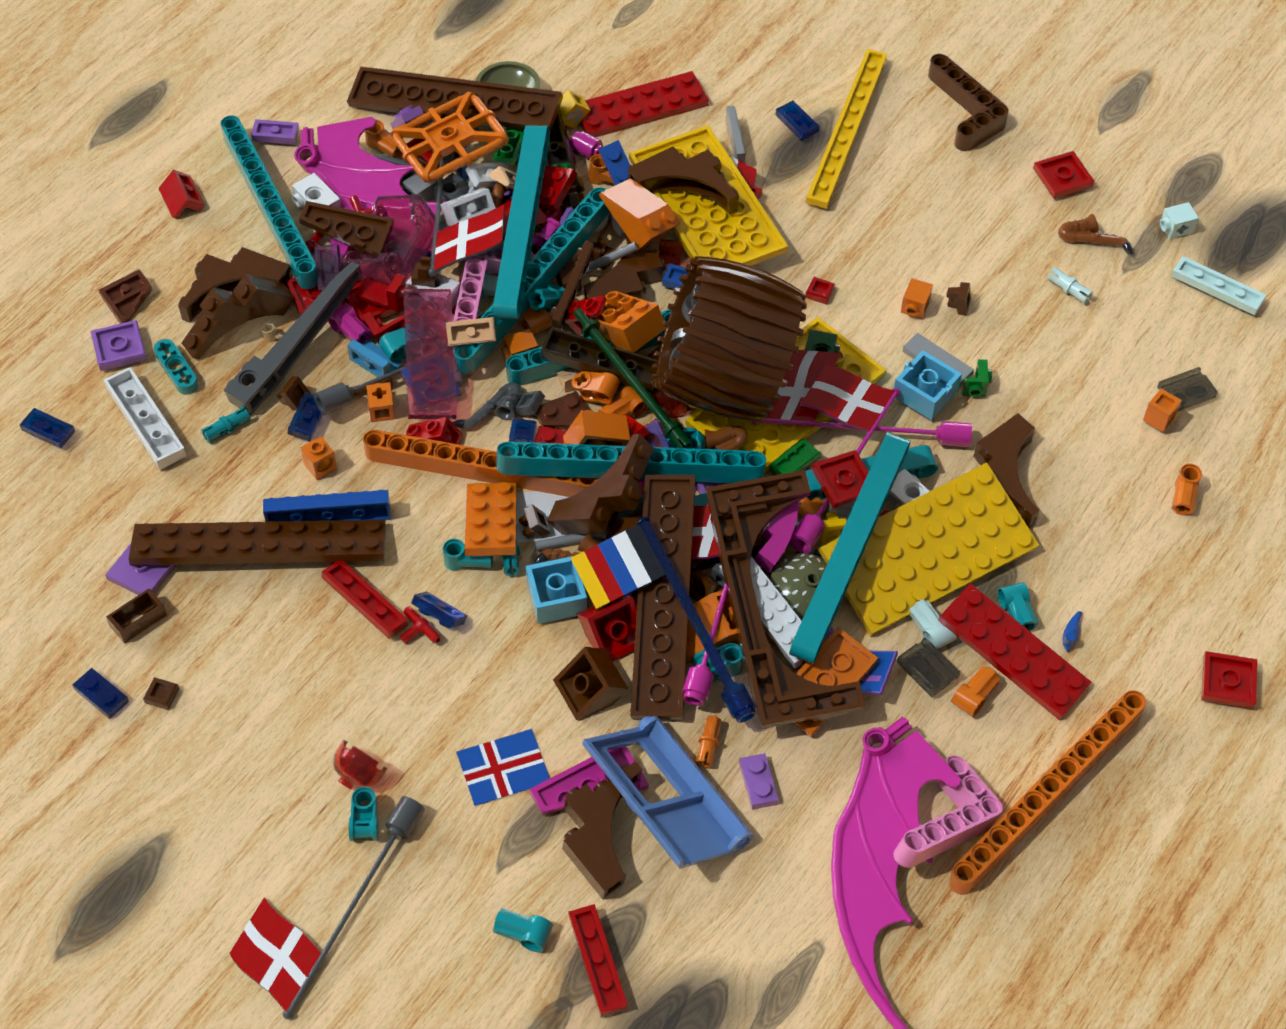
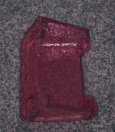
(407, 242)

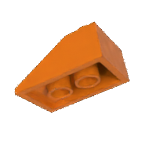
(639, 212)

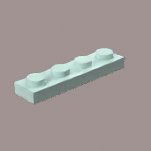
(1218, 285)

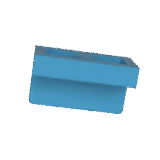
(371, 358)

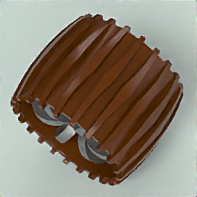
(729, 339)

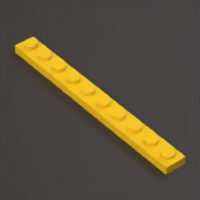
(846, 129)

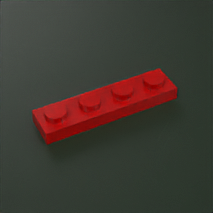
(364, 598)
(597, 960)

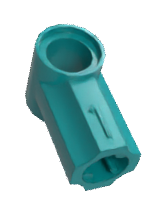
(545, 298)
(457, 562)
(1017, 602)
(530, 932)

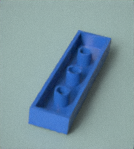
(329, 507)

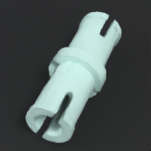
(1070, 285)

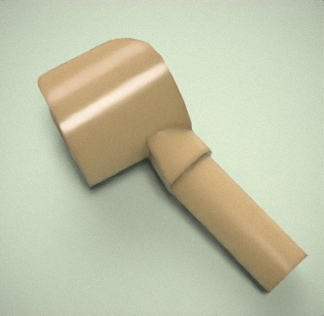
(272, 333)

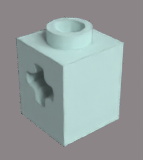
(1179, 220)

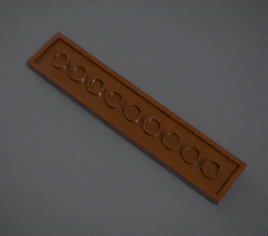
(397, 90)
(257, 542)
(660, 618)

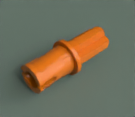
(708, 741)

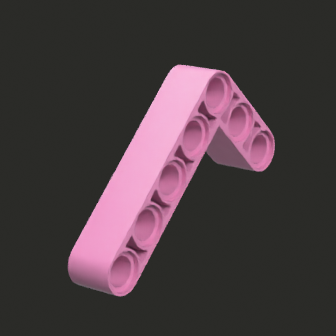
(473, 282)
(975, 815)

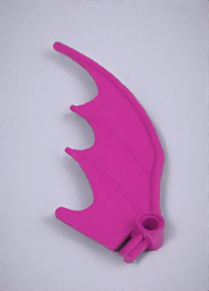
(348, 167)
(865, 838)

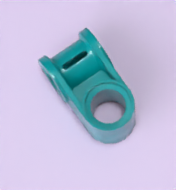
(394, 345)
(727, 651)
(363, 819)

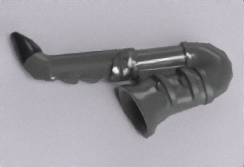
(503, 403)

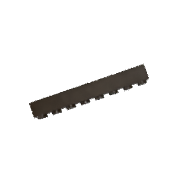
(561, 151)
(587, 356)

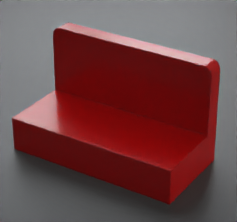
(180, 192)

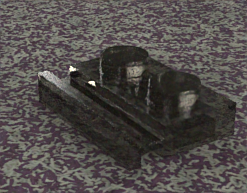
(1190, 387)
(928, 667)

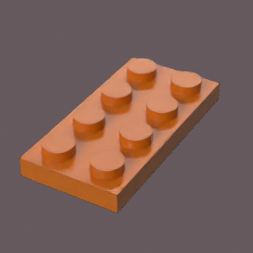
(490, 519)
(838, 663)

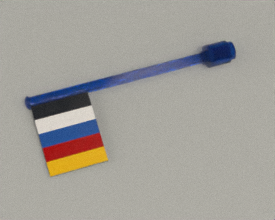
(638, 560)

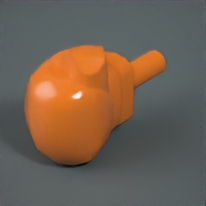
(810, 506)

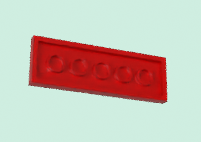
(643, 104)
(1014, 651)

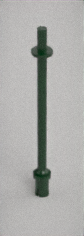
(671, 428)

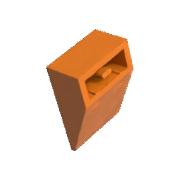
(629, 321)
(726, 628)

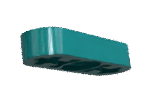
(175, 375)

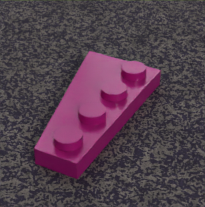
(551, 793)

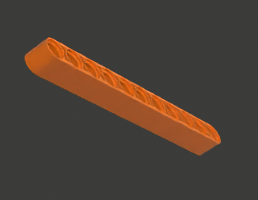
(459, 462)
(1045, 800)

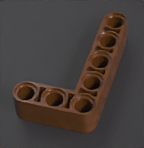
(987, 111)

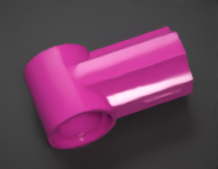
(347, 322)

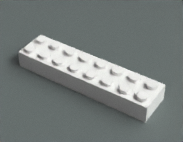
(145, 418)
(775, 613)

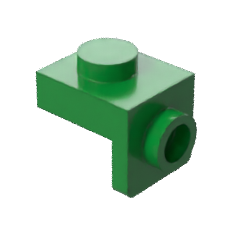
(978, 386)

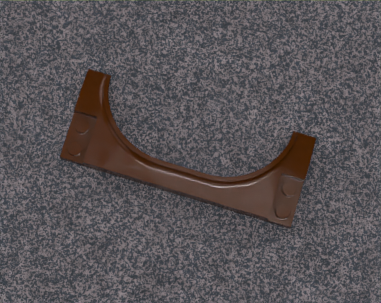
(737, 519)

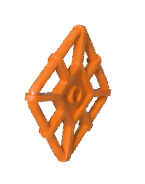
(460, 136)

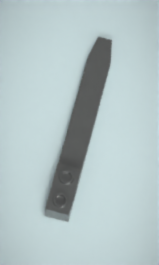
(270, 371)

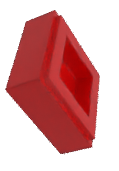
(820, 290)

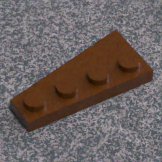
(354, 228)

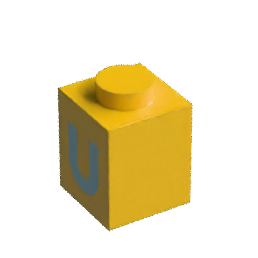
(573, 108)

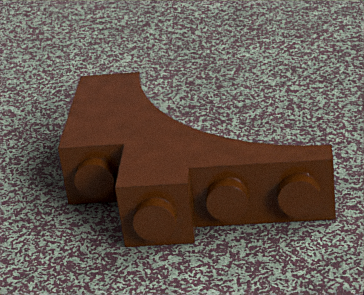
(695, 175)
(629, 275)
(226, 276)
(226, 310)
(1001, 452)
(614, 491)
(592, 843)

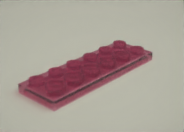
(427, 354)

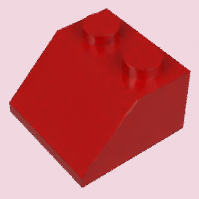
(611, 626)

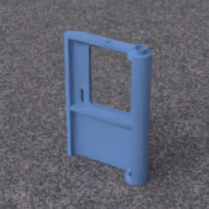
(688, 827)

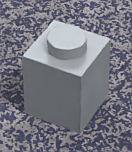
(416, 185)

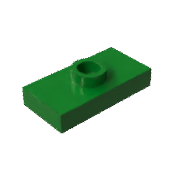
(795, 459)

